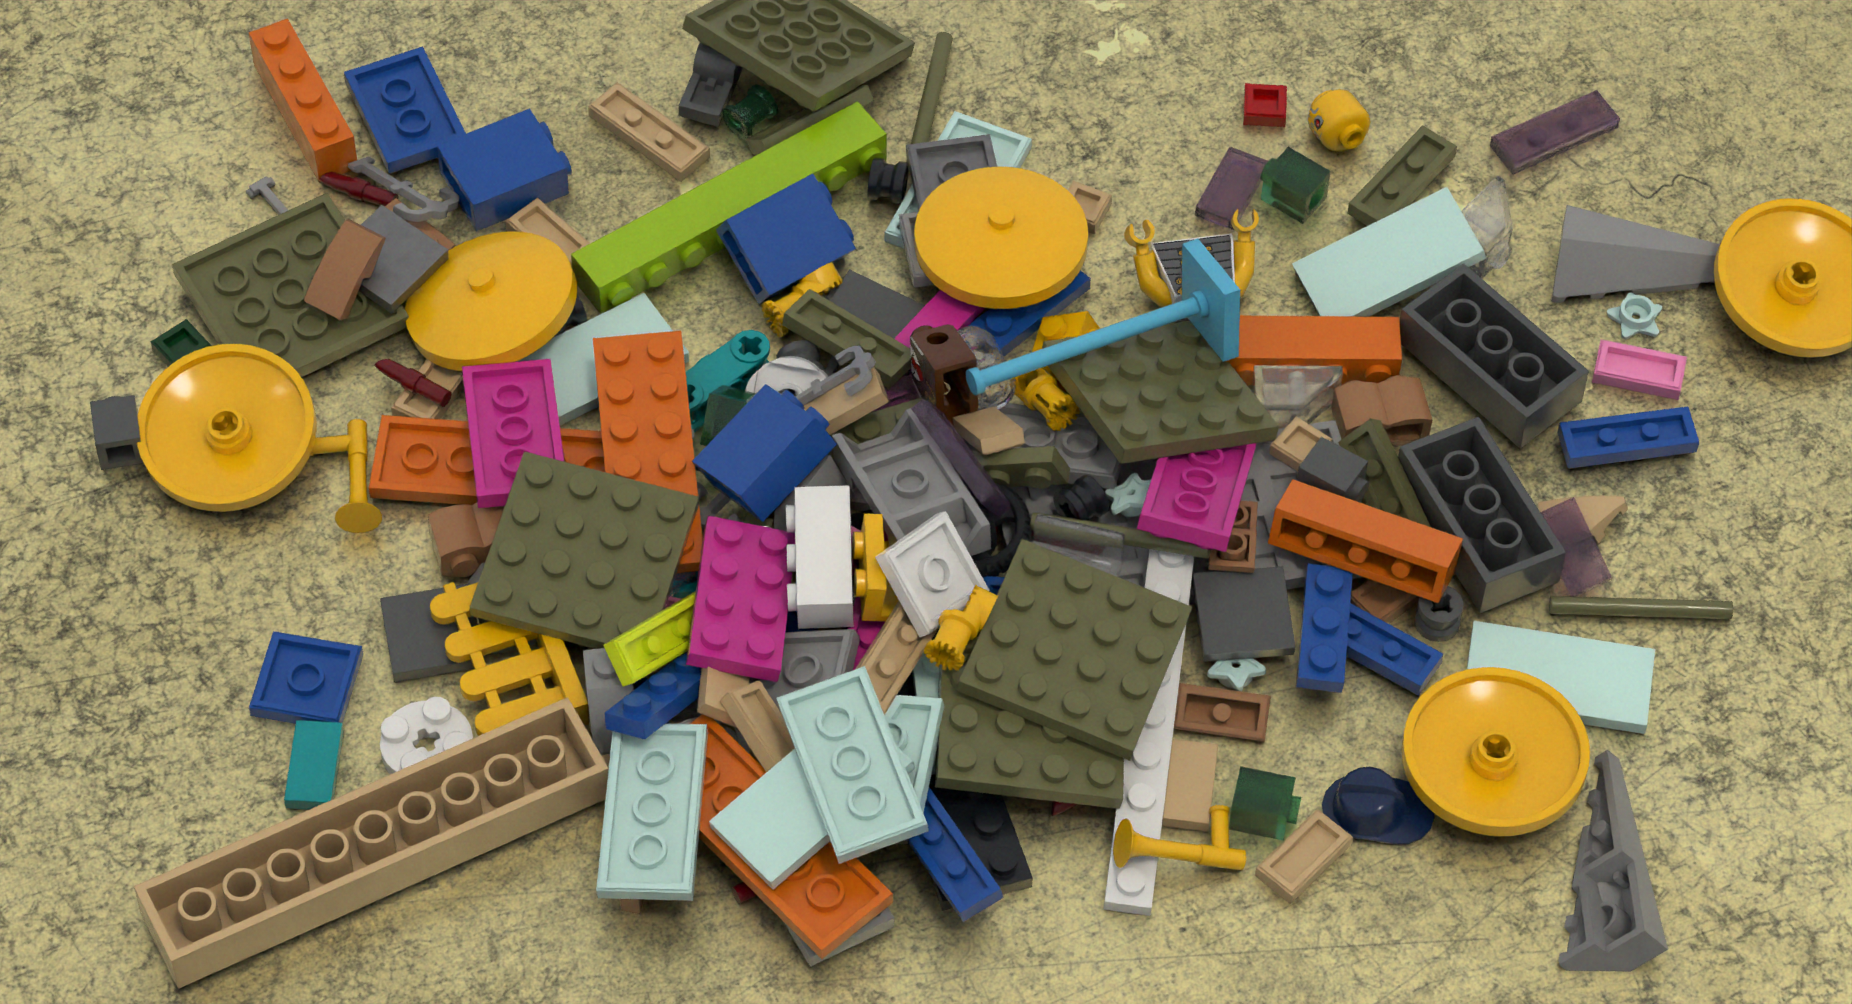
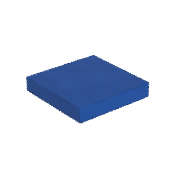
(305, 679)

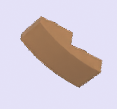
(343, 268)
(1242, 542)

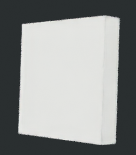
(930, 572)

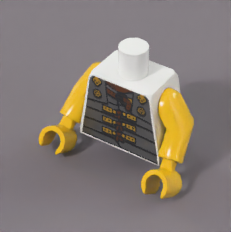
(1161, 267)

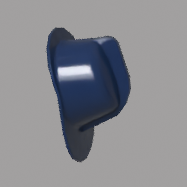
(1377, 807)

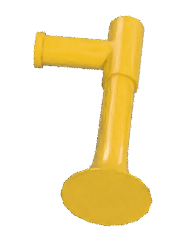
(358, 514)
(1218, 854)

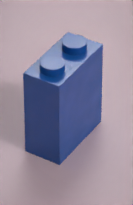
(504, 168)
(786, 237)
(765, 451)

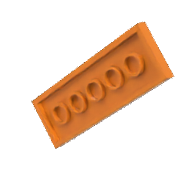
(648, 418)
(434, 459)
(820, 899)

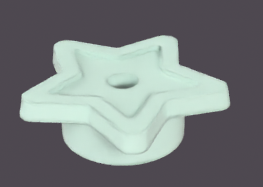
(1639, 306)
(1129, 496)
(1236, 677)

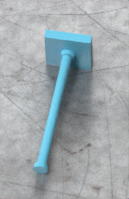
(1208, 301)

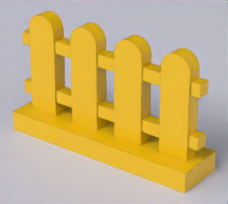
(505, 675)

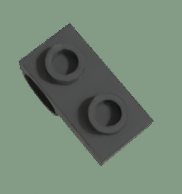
(709, 86)

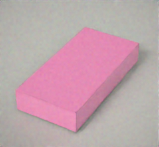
(1639, 369)

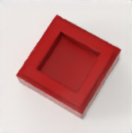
(1265, 105)

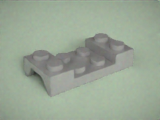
(910, 482)

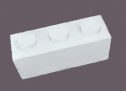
(821, 557)

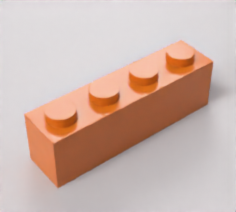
(302, 99)
(1362, 345)
(1365, 541)

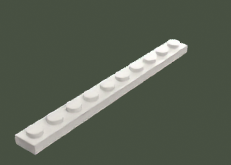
(1146, 774)

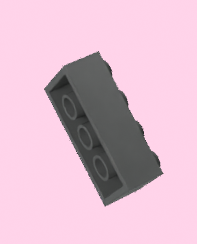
(1492, 355)
(1478, 497)

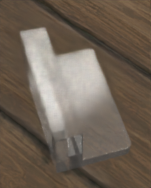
(1081, 542)

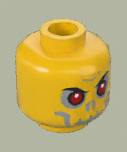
(1337, 118)

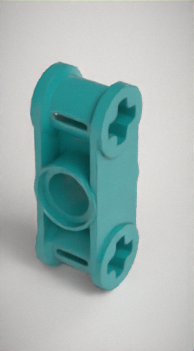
(729, 366)

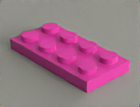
(508, 413)
(1197, 496)
(741, 599)

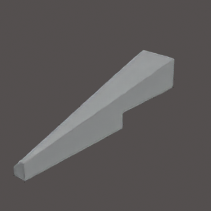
(1618, 255)
(1615, 904)

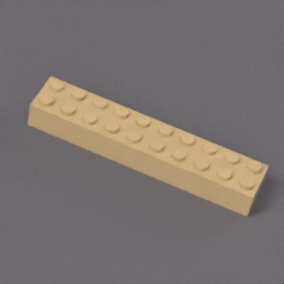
(372, 842)

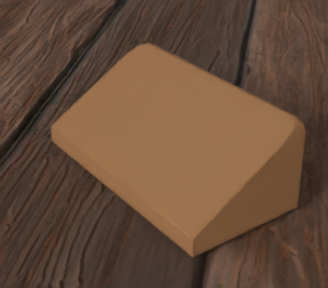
(1222, 712)

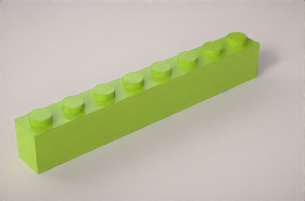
(685, 228)

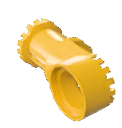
(817, 281)
(1046, 397)
(958, 628)

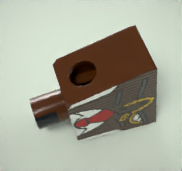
(942, 357)

